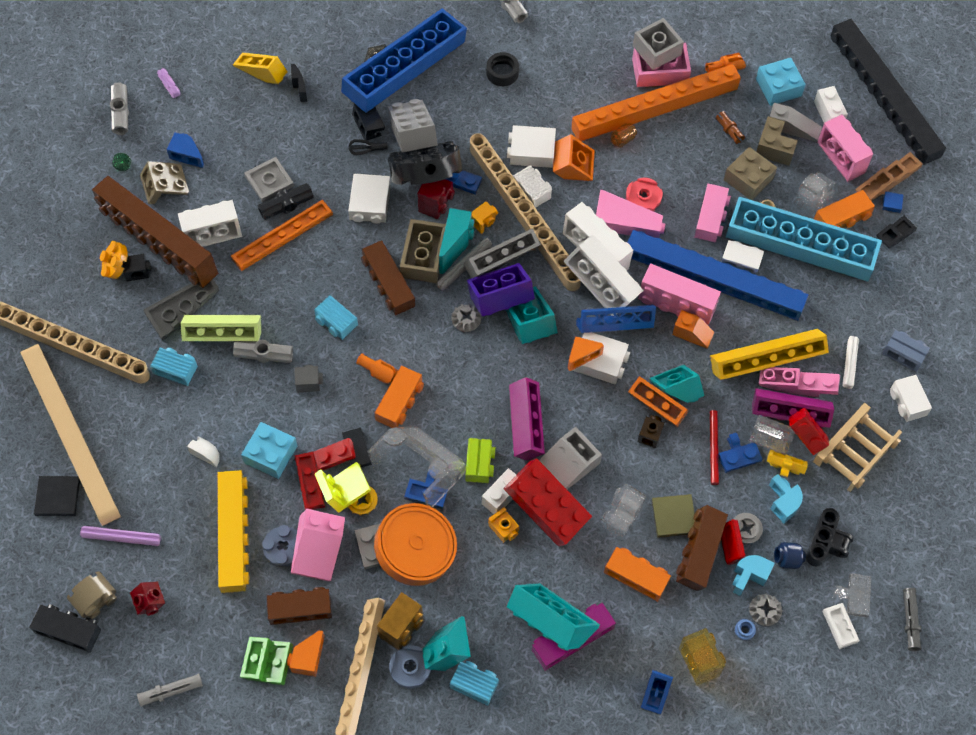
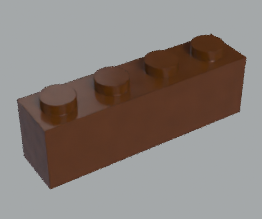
(388, 277)
(701, 548)

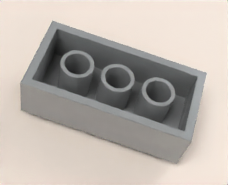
(412, 125)

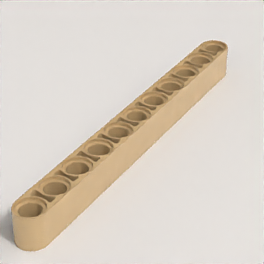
(521, 203)
(79, 349)
(70, 435)

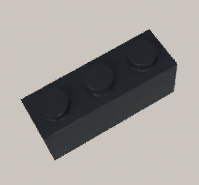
(65, 627)

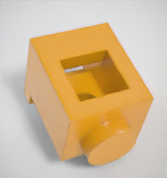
(484, 216)
(504, 533)

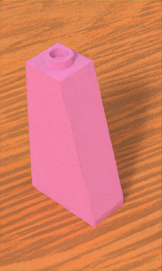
(627, 216)

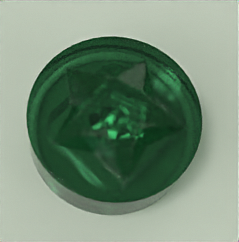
(121, 161)

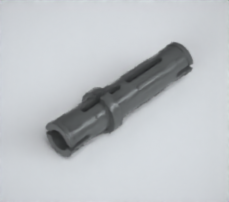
(912, 622)

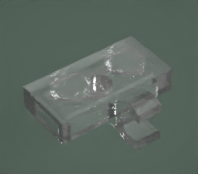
(857, 593)

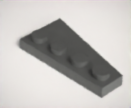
(169, 312)

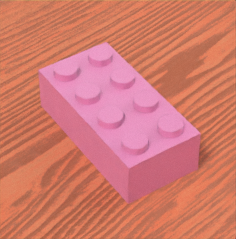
(678, 293)

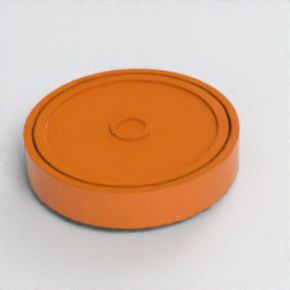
(415, 544)

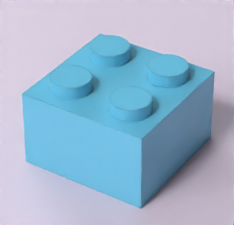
(780, 81)
(269, 450)

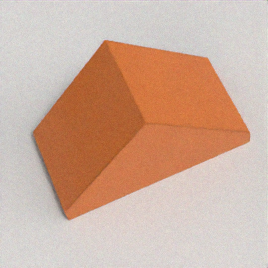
(583, 352)

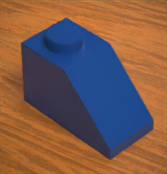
(184, 150)

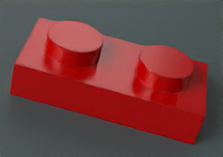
(334, 454)

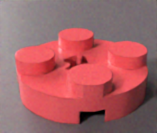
(650, 188)

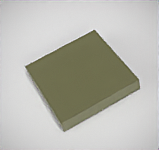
(673, 515)

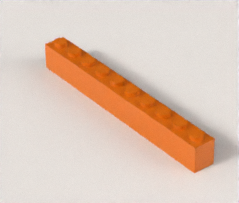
(655, 102)

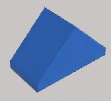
(656, 692)

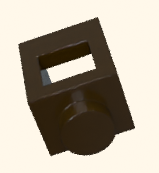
(648, 436)

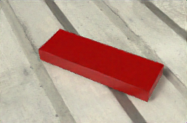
(309, 485)

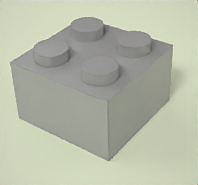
(658, 43)

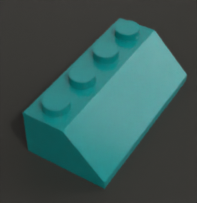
(551, 615)

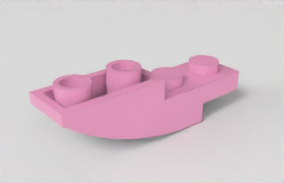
(800, 383)

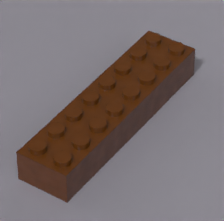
(155, 232)

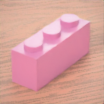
(712, 213)

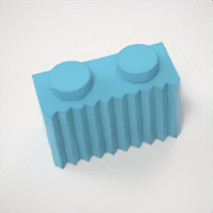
(335, 317)
(174, 366)
(474, 682)

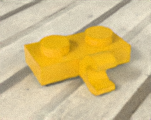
(787, 463)

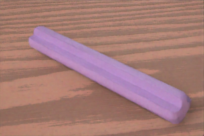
(120, 535)

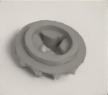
(467, 324)
(749, 520)
(758, 614)

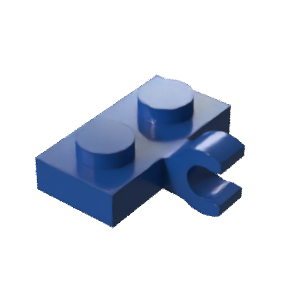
(739, 455)
(416, 488)

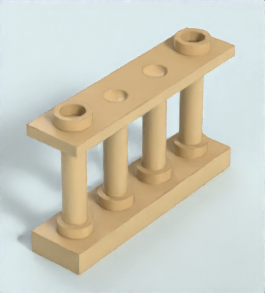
(850, 430)

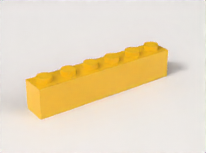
(769, 354)
(231, 532)

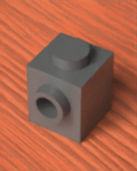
(308, 378)

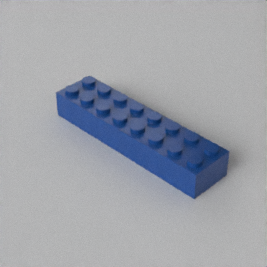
(403, 60)

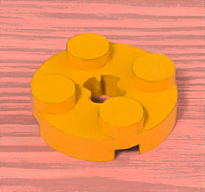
(113, 259)

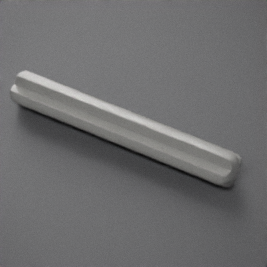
(459, 268)

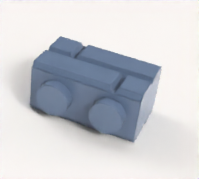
(906, 350)

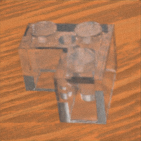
(814, 192)
(626, 507)

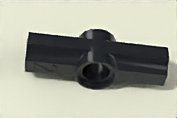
(285, 201)

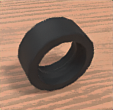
(502, 58)

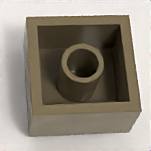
(750, 173)

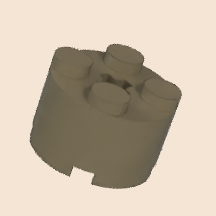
(92, 595)

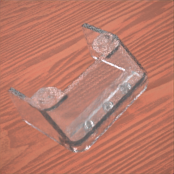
(444, 466)

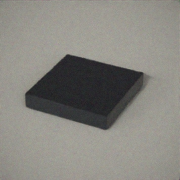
(57, 496)

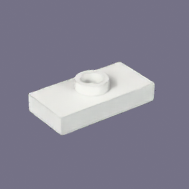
(840, 625)

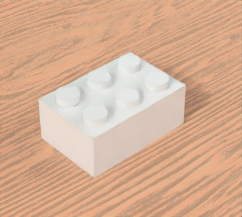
(211, 223)

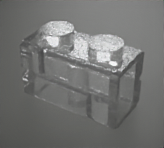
(772, 435)

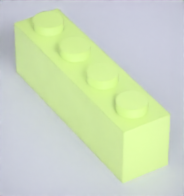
(221, 327)

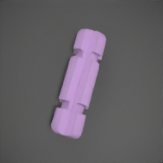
(168, 83)

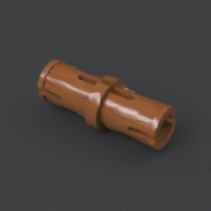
(730, 127)

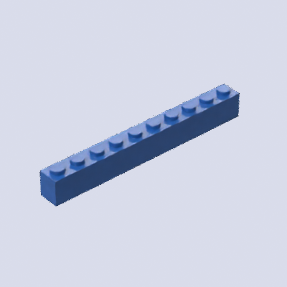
(718, 275)

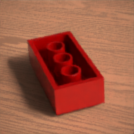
(547, 502)

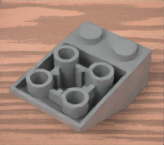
(571, 458)

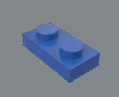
(466, 181)

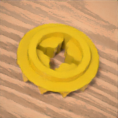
(365, 508)

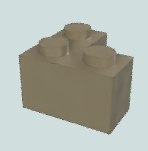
(773, 145)

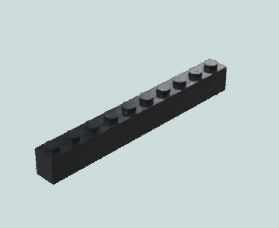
(888, 92)

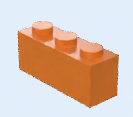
(847, 211)
(399, 397)
(658, 401)
(637, 573)

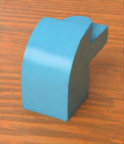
(789, 500)
(753, 568)

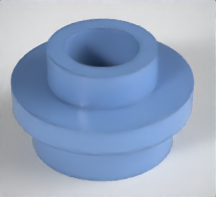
(748, 624)

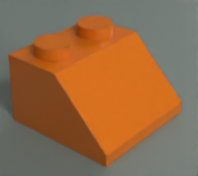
(573, 159)

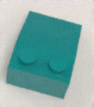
(456, 237)
(532, 319)

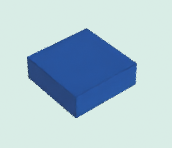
(892, 202)

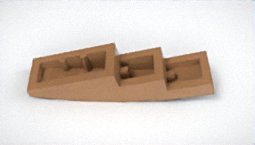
(891, 176)

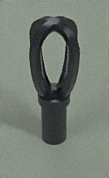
(370, 147)

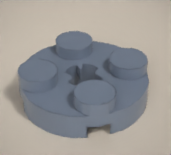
(271, 543)
(403, 657)

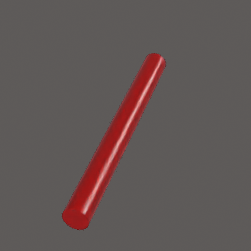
(714, 447)

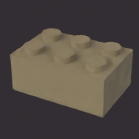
(422, 251)

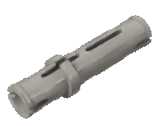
(147, 696)

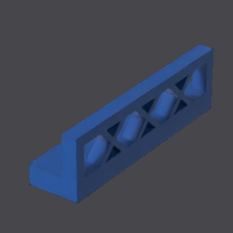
(616, 322)

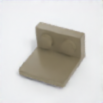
(163, 178)

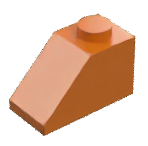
(693, 329)
(307, 655)

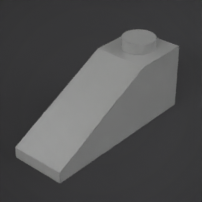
(796, 123)

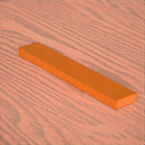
(281, 235)

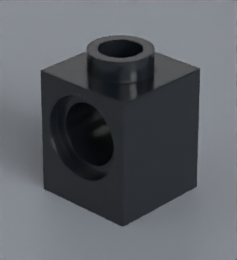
(136, 267)

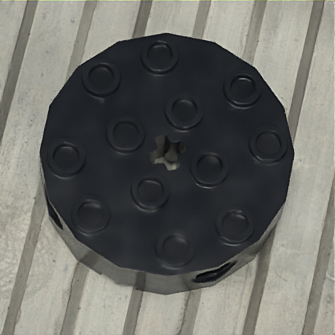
(425, 164)

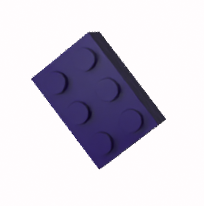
(501, 289)

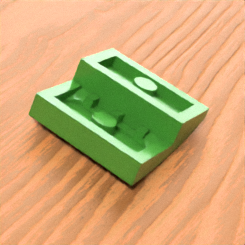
(266, 660)

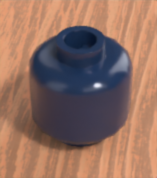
(789, 555)

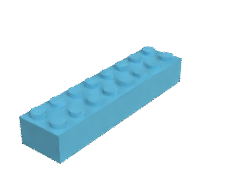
(804, 239)

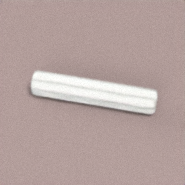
(850, 362)

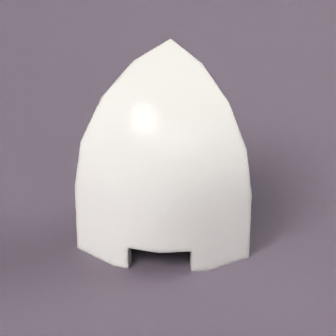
(204, 450)

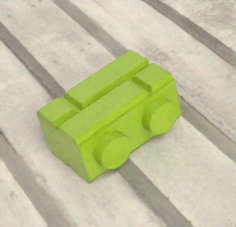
(478, 460)

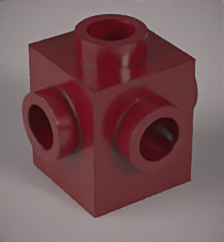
(147, 598)

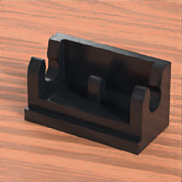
(368, 122)

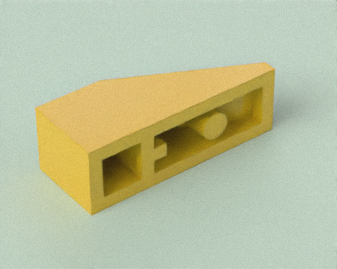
(263, 67)

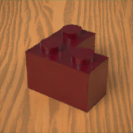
(434, 197)

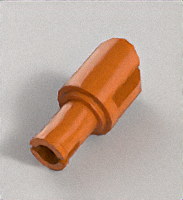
(727, 60)
(378, 368)

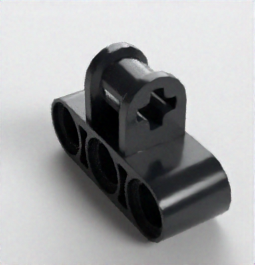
(834, 539)

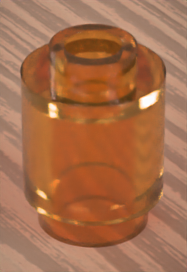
(623, 135)

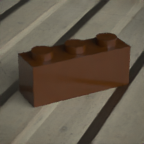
(299, 606)

